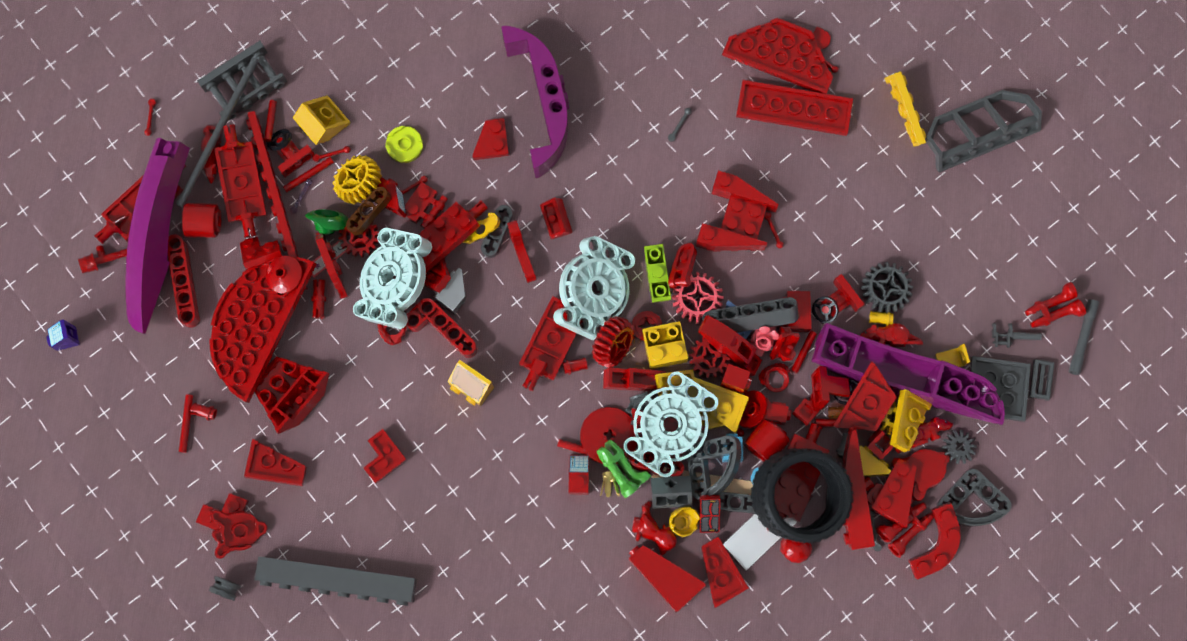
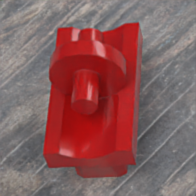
(785, 345)

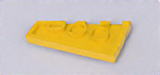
(906, 108)

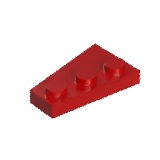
(272, 466)
(896, 494)
(722, 573)

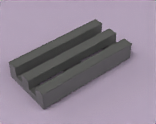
(1032, 394)

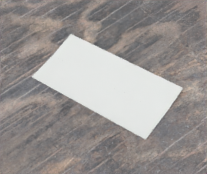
(752, 541)

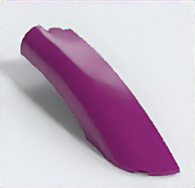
(150, 231)
(930, 379)

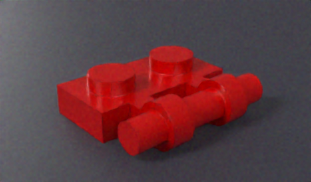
(421, 201)

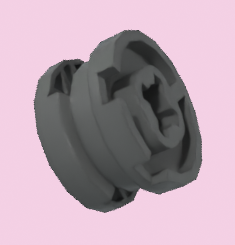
(224, 588)

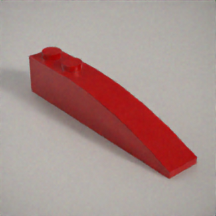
(858, 525)

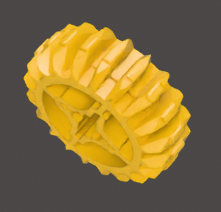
(346, 182)

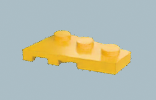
(730, 403)
(908, 417)

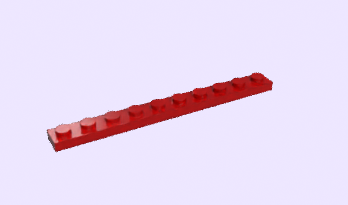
(273, 191)

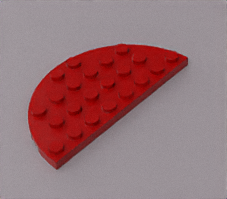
(250, 325)

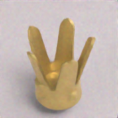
(608, 478)

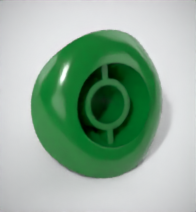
(327, 220)

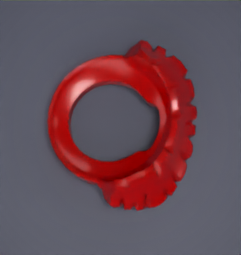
(391, 339)
(782, 369)

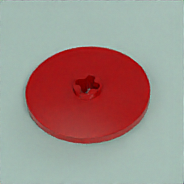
(601, 422)

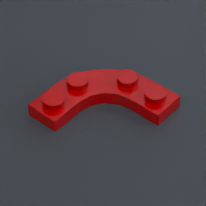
(945, 547)

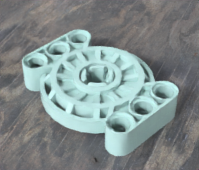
(577, 282)
(388, 297)
(684, 410)

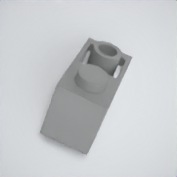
(454, 294)

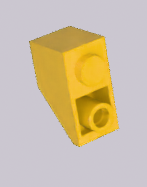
(871, 465)

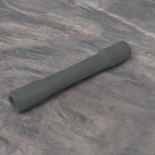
(1078, 357)

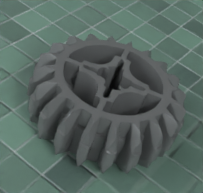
(879, 286)

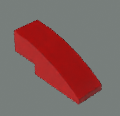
(630, 379)

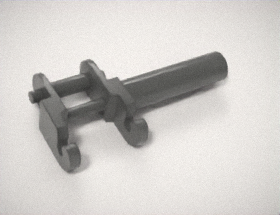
(1013, 335)

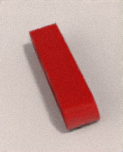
(188, 288)

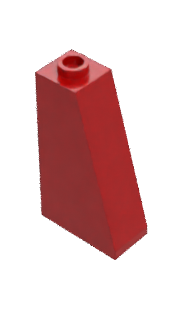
(668, 579)

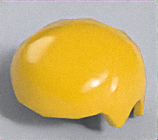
(684, 521)

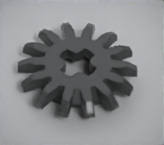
(951, 446)

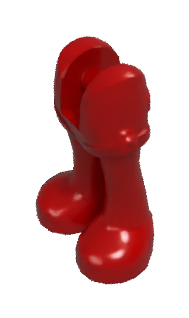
(1074, 308)
(899, 545)

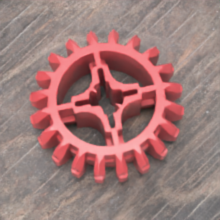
(705, 297)

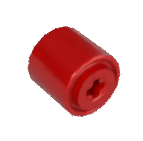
(201, 220)
(766, 440)

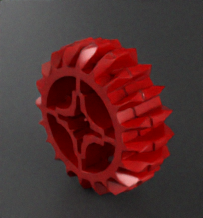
(613, 342)

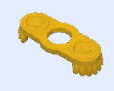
(491, 223)

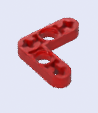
(517, 241)

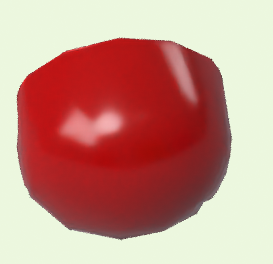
(795, 551)

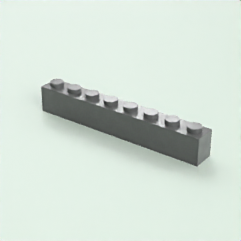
(335, 579)

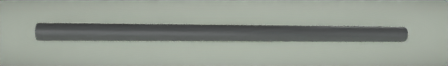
(217, 132)

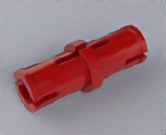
(318, 298)

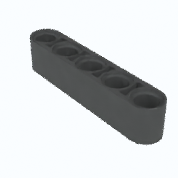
(757, 314)

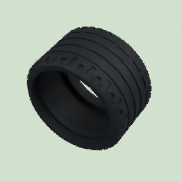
(839, 495)

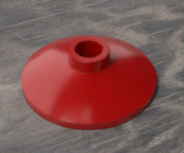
(289, 279)
(754, 410)

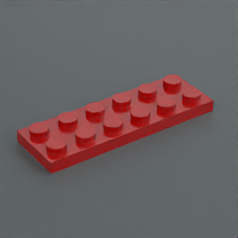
(794, 107)

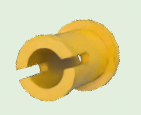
(881, 317)

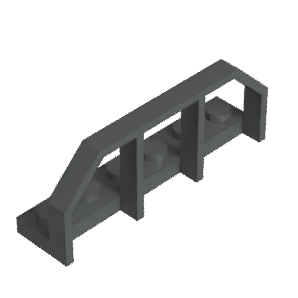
(988, 142)

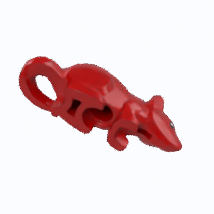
(210, 167)
(894, 334)
(929, 430)

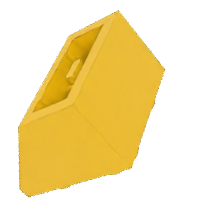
(665, 345)

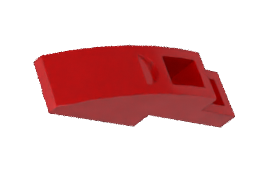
(730, 343)

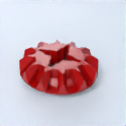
(639, 320)

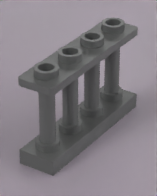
(239, 63)

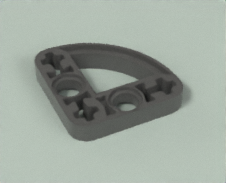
(701, 459)
(977, 487)

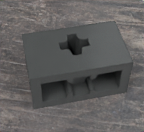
(671, 492)

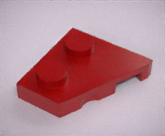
(492, 140)

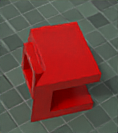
(777, 412)
(879, 444)

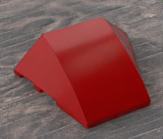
(290, 392)

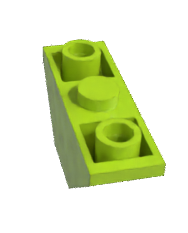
(657, 273)

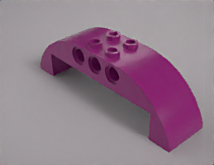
(550, 90)

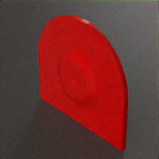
(822, 38)

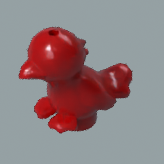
(647, 528)

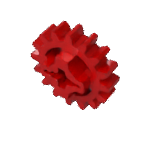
(355, 242)
(700, 359)

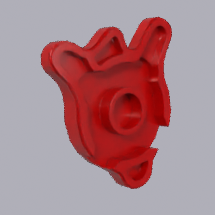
(929, 470)
(236, 531)

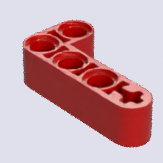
(444, 330)

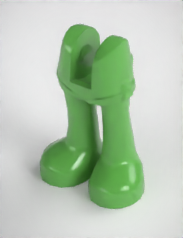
(613, 453)

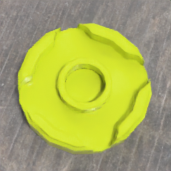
(404, 144)

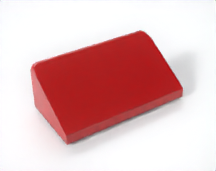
(556, 218)

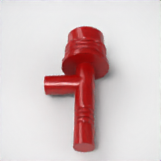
(89, 263)

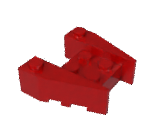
(741, 219)

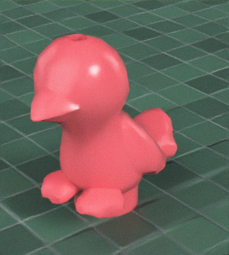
(764, 339)

